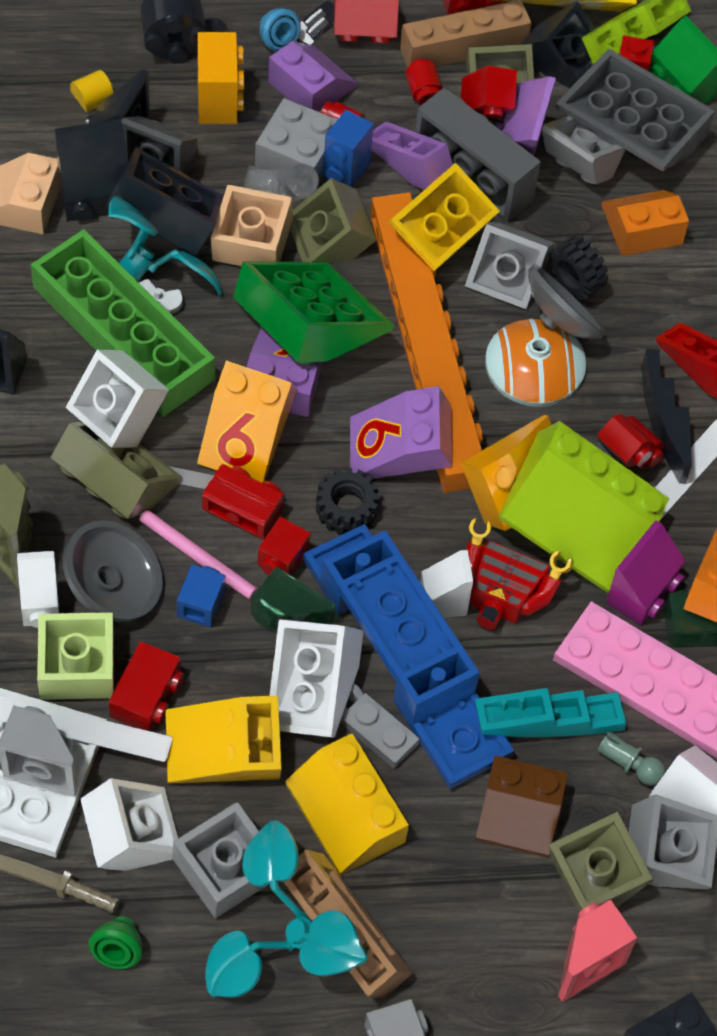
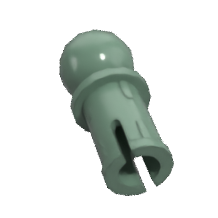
(648, 769)

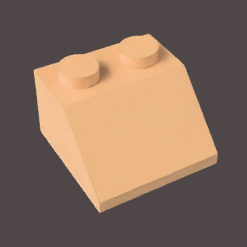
(28, 192)

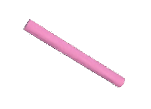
(196, 553)

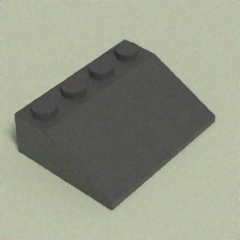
(638, 111)

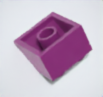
(647, 576)

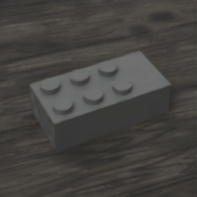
(482, 151)

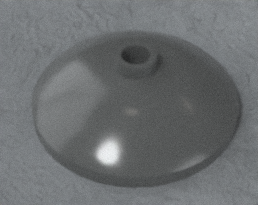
(561, 307)
(121, 561)

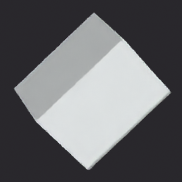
(691, 781)

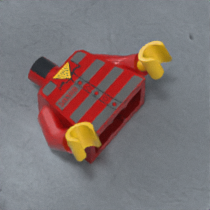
(508, 581)

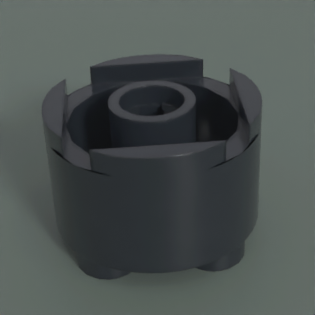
(172, 28)

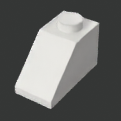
(449, 584)
(37, 585)

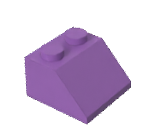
(308, 76)

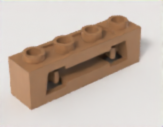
(327, 891)

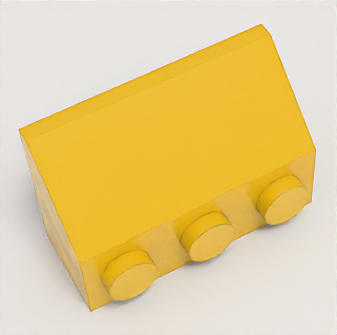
(347, 805)

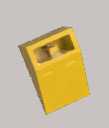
(224, 741)

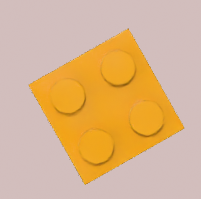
(219, 78)

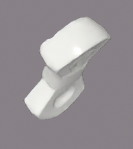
(170, 300)

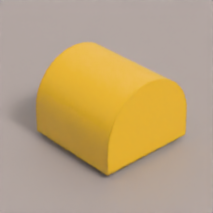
(91, 90)

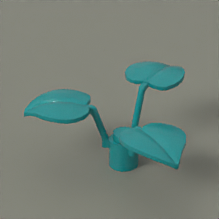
(139, 256)
(325, 944)

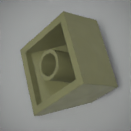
(331, 225)
(600, 863)

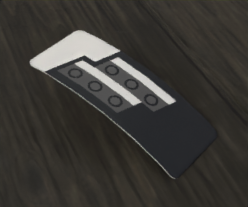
(317, 22)

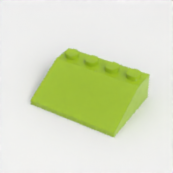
(580, 503)

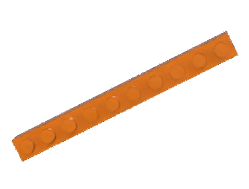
(426, 333)

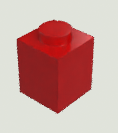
(637, 50)
(283, 547)

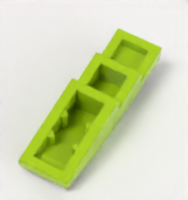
(639, 21)

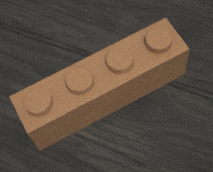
(449, 36)

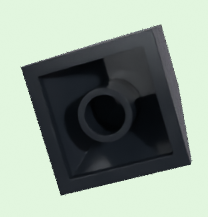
(559, 45)
(127, 101)

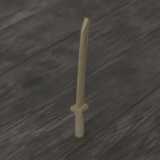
(62, 884)

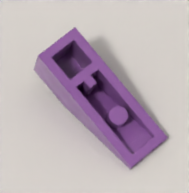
(411, 154)

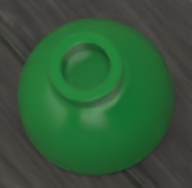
(116, 944)

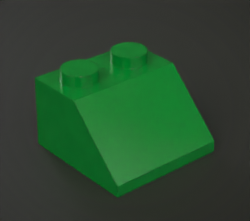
(687, 61)

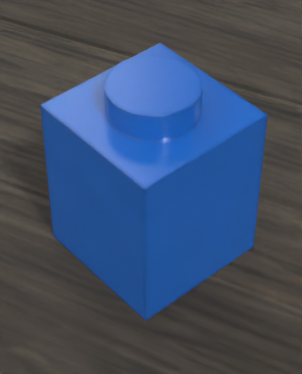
(201, 595)

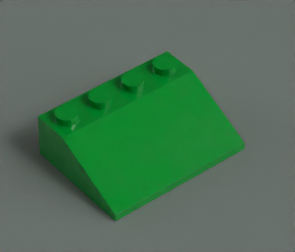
(308, 308)

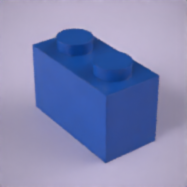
(348, 148)

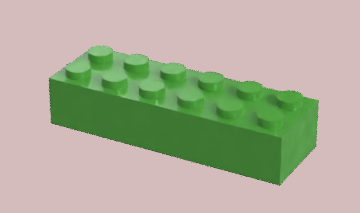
(120, 314)

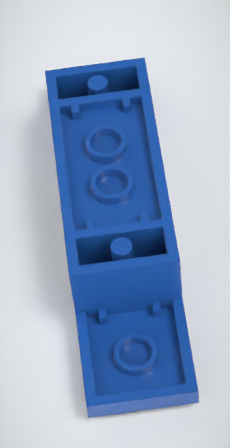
(416, 645)

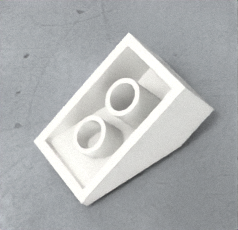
(314, 675)

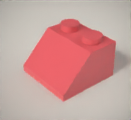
(596, 949)

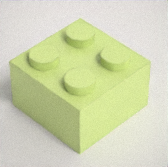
(75, 656)

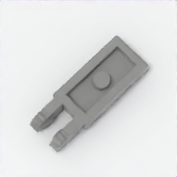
(378, 728)

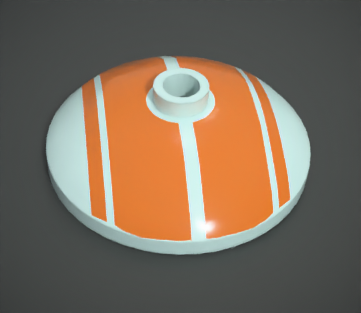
(533, 375)

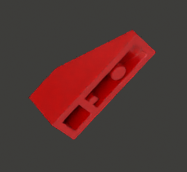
(693, 353)

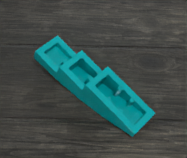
(546, 715)

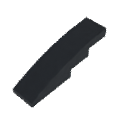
(668, 422)

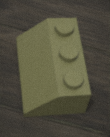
(123, 477)
(14, 521)

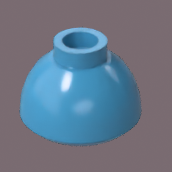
(279, 28)

